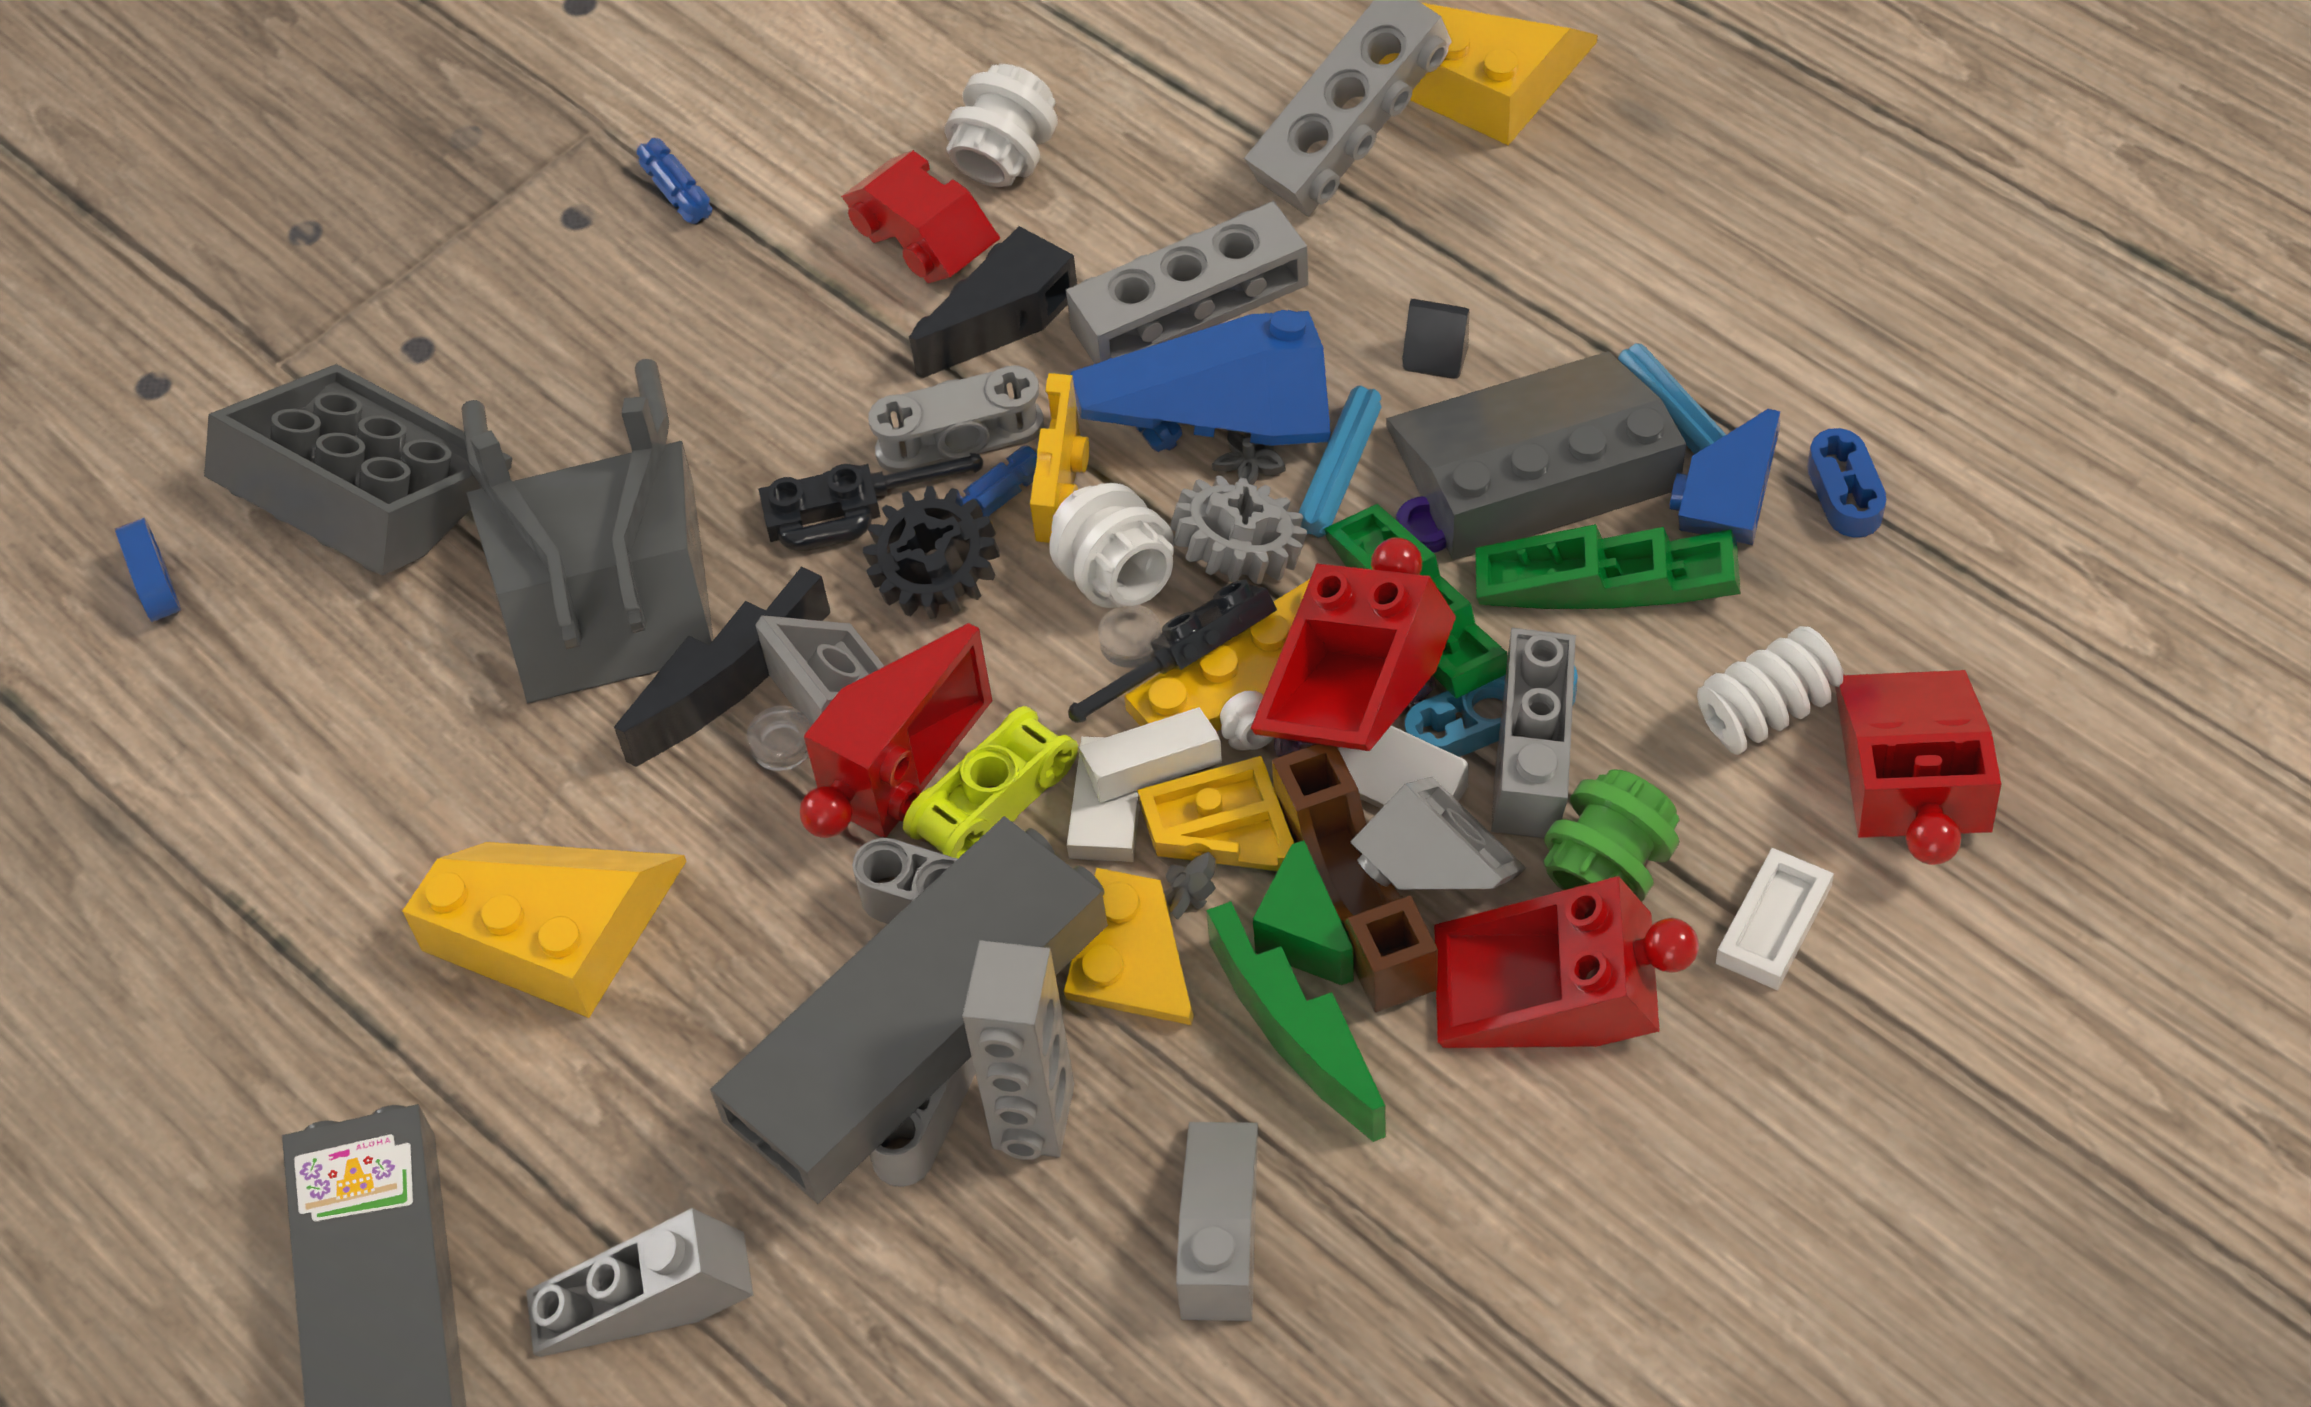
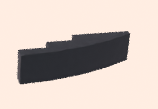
(712, 678)

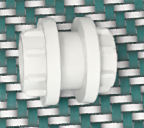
(1001, 125)
(1112, 545)

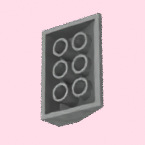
(1539, 452)
(345, 466)

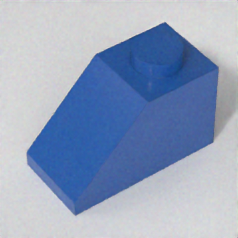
(1728, 481)

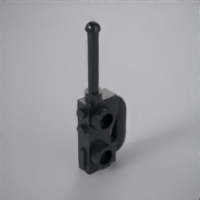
(836, 493)
(1188, 639)

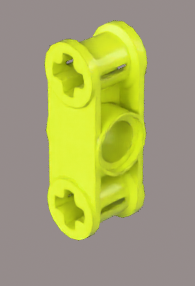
(1017, 758)

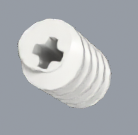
(1770, 687)

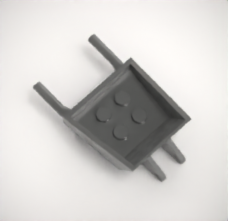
(594, 558)

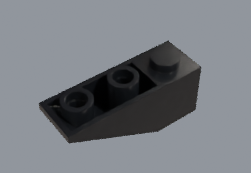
(1000, 302)

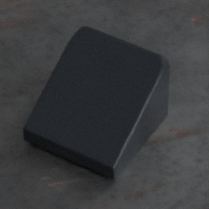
(1436, 338)

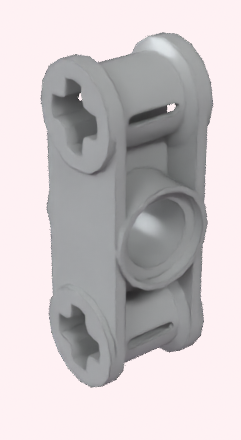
(956, 419)

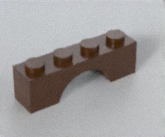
(1387, 934)

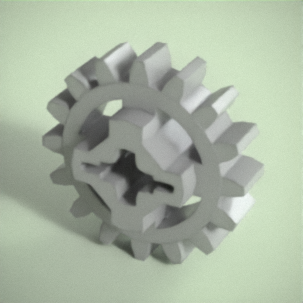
(1238, 529)

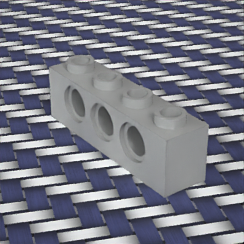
(1348, 72)
(1189, 284)
(1019, 1048)

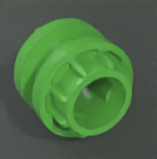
(1617, 831)

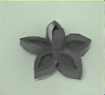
(1249, 458)
(1190, 884)

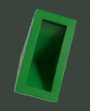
(1303, 920)

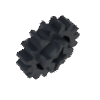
(901, 549)

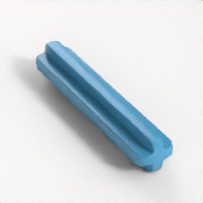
(1691, 420)
(1340, 460)

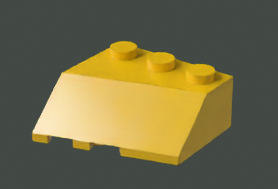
(1498, 70)
(541, 914)

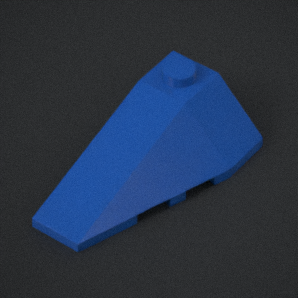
(1240, 376)

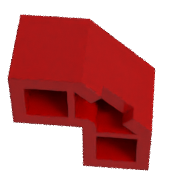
(932, 221)

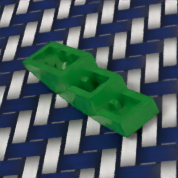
(1595, 572)
(1470, 653)
(1305, 1033)

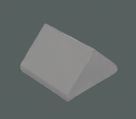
(813, 659)

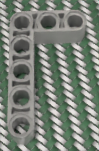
(929, 1124)

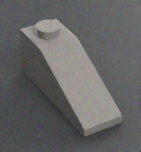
(1218, 1222)

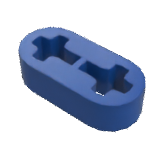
(1858, 478)
(148, 570)

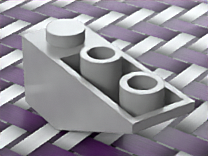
(1534, 733)
(642, 1285)

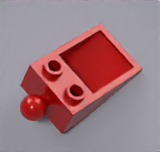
(1356, 651)
(893, 734)
(1919, 759)
(1556, 970)

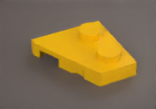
(1059, 455)
(1219, 812)
(1136, 957)

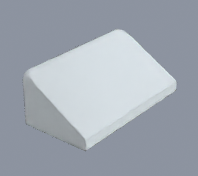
(1151, 754)
(1401, 760)

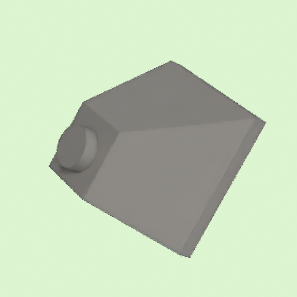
(1432, 843)

